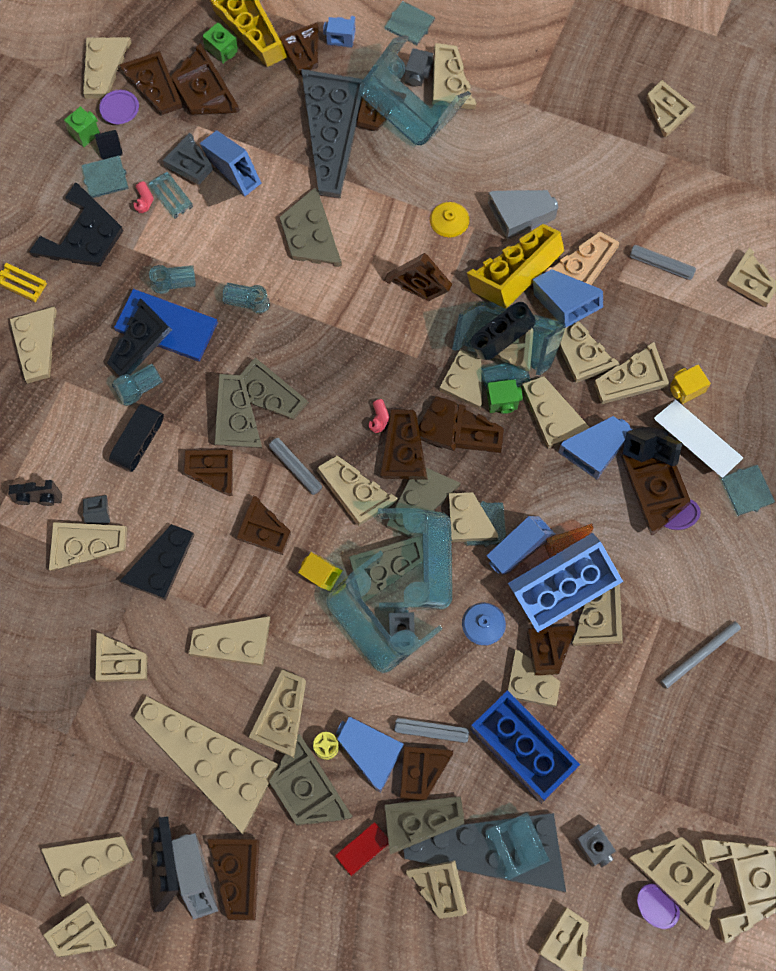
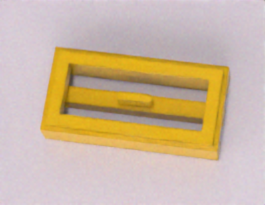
(10, 268)

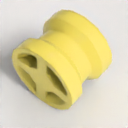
(325, 741)

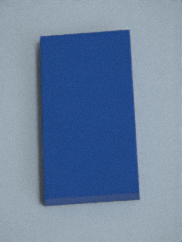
(189, 331)

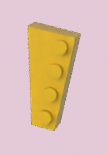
(514, 270)

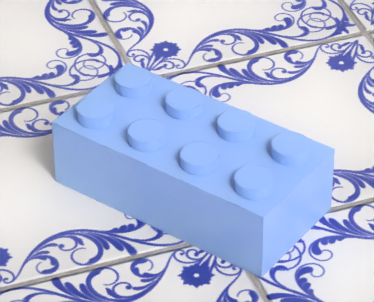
(565, 582)

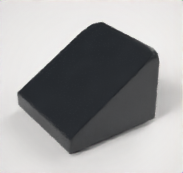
(109, 144)

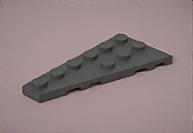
(332, 117)
(477, 854)

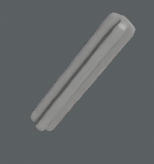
(662, 262)
(295, 466)
(431, 730)

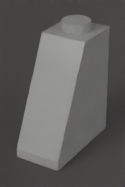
(522, 210)
(193, 876)

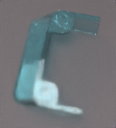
(399, 104)
(546, 333)
(436, 589)
(364, 628)

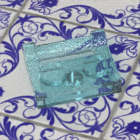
(525, 842)

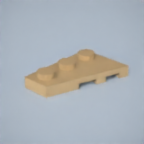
(102, 63)
(449, 76)
(34, 342)
(584, 354)
(634, 377)
(354, 491)
(84, 542)
(281, 715)
(86, 862)

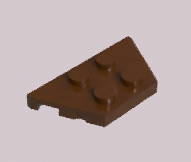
(203, 86)
(421, 278)
(657, 490)

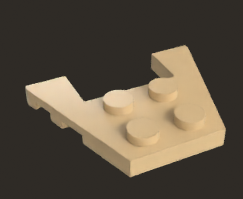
(755, 880)

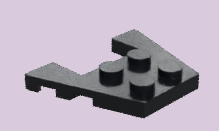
(89, 237)

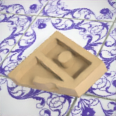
(532, 688)
(441, 888)
(566, 942)

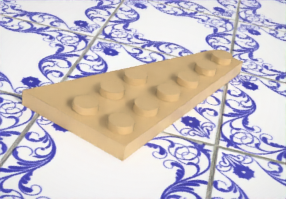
(220, 767)

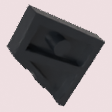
(29, 492)

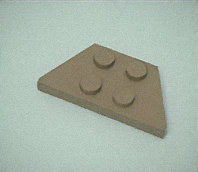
(309, 231)
(306, 789)

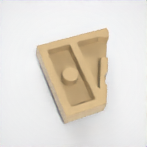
(668, 107)
(753, 280)
(519, 352)
(464, 379)
(469, 519)
(118, 661)
(79, 934)

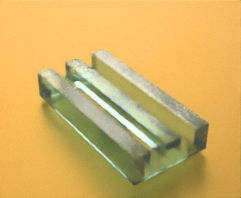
(180, 208)

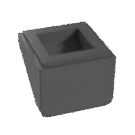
(96, 510)

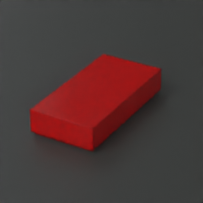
(362, 849)

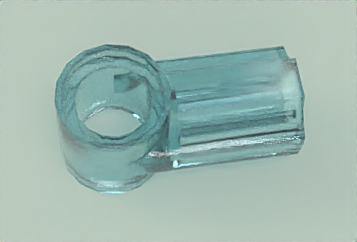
(174, 278)
(245, 296)
(504, 372)
(132, 387)

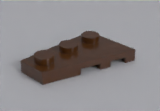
(153, 81)
(403, 448)
(238, 875)

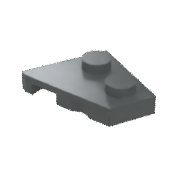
(188, 160)

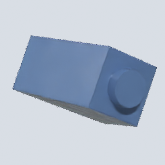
(231, 161)
(566, 296)
(596, 446)
(519, 544)
(369, 750)

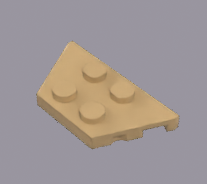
(682, 877)

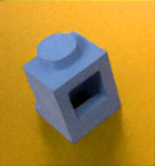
(340, 31)

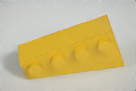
(252, 26)

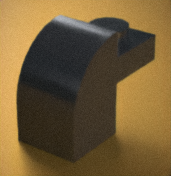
(652, 443)

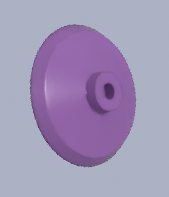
(119, 106)
(686, 518)
(657, 907)

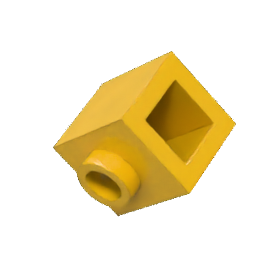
(689, 384)
(320, 571)

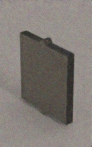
(217, 188)

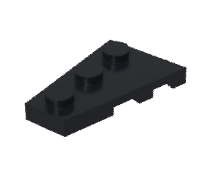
(141, 338)
(161, 563)
(163, 865)

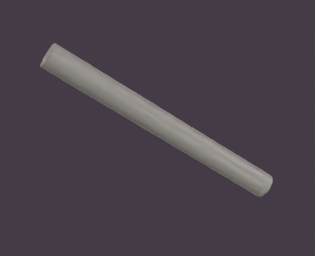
(700, 655)

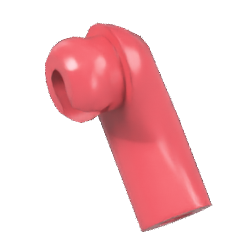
(146, 199)
(382, 417)

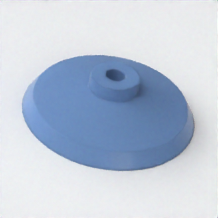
(483, 623)

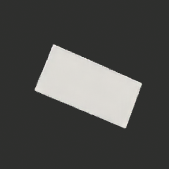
(698, 438)

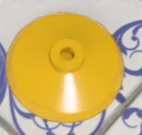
(449, 219)

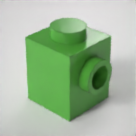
(220, 43)
(82, 126)
(503, 396)

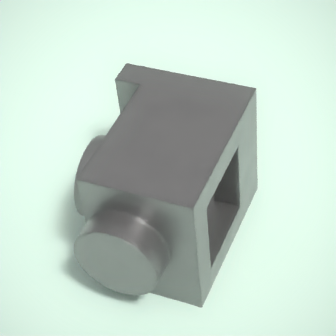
(418, 67)
(399, 618)
(586, 844)

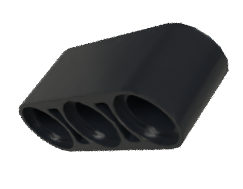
(498, 341)
(136, 437)

